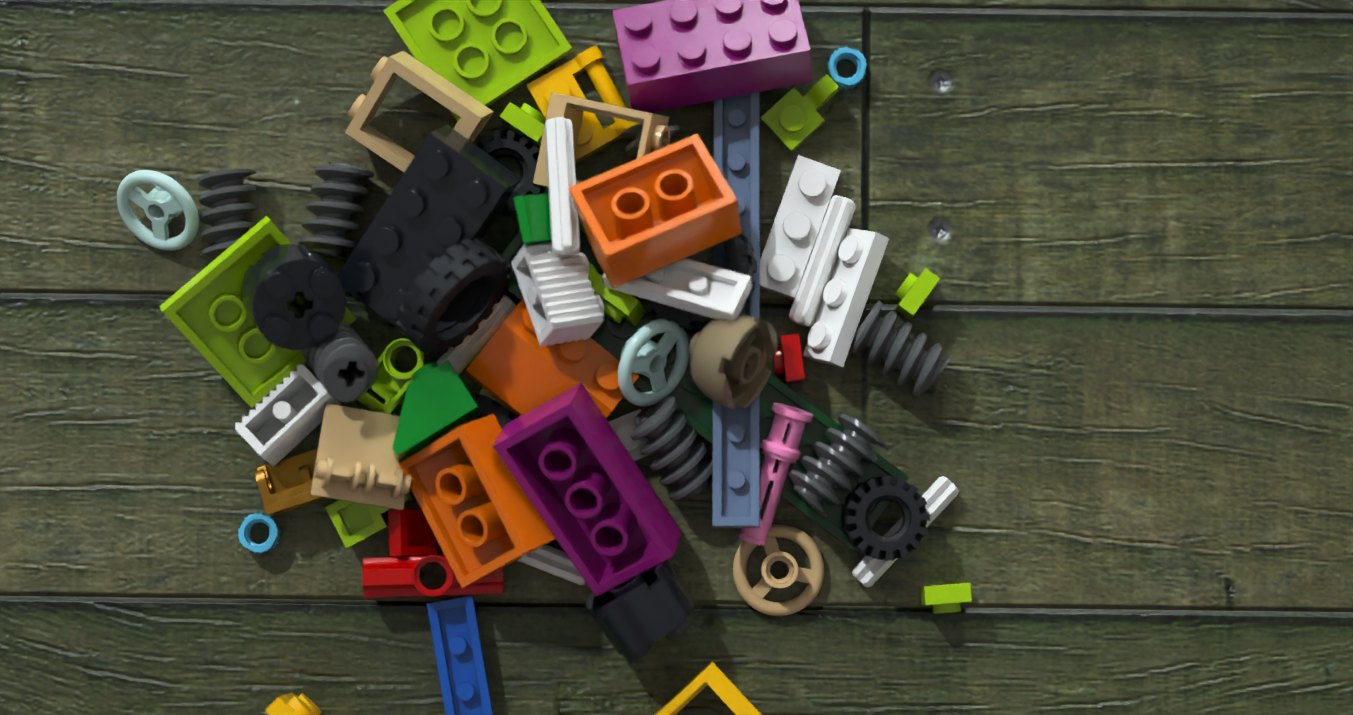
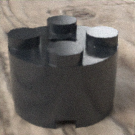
(312, 315)
(643, 610)

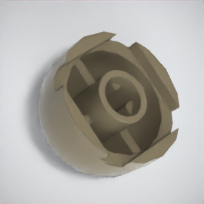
(731, 359)

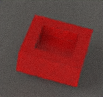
(789, 359)
(410, 534)

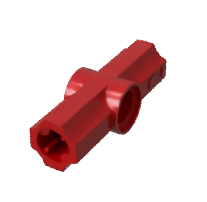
(401, 578)

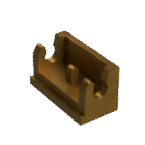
(287, 483)

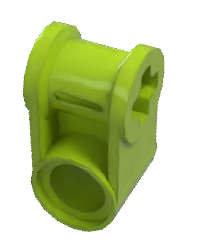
(391, 382)

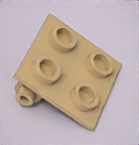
(358, 458)

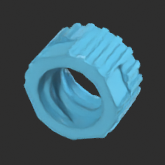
(853, 55)
(274, 533)

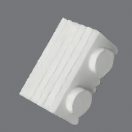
(558, 293)
(286, 415)

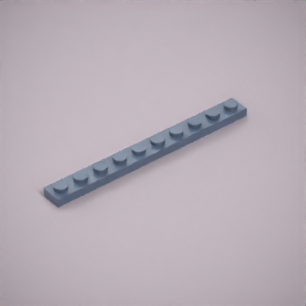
(738, 429)

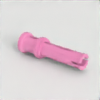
(786, 452)

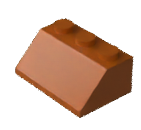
(656, 210)
(528, 375)
(474, 502)

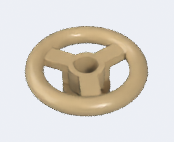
(813, 576)

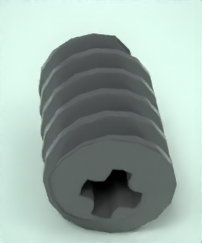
(227, 209)
(335, 209)
(899, 350)
(343, 364)
(674, 448)
(835, 463)

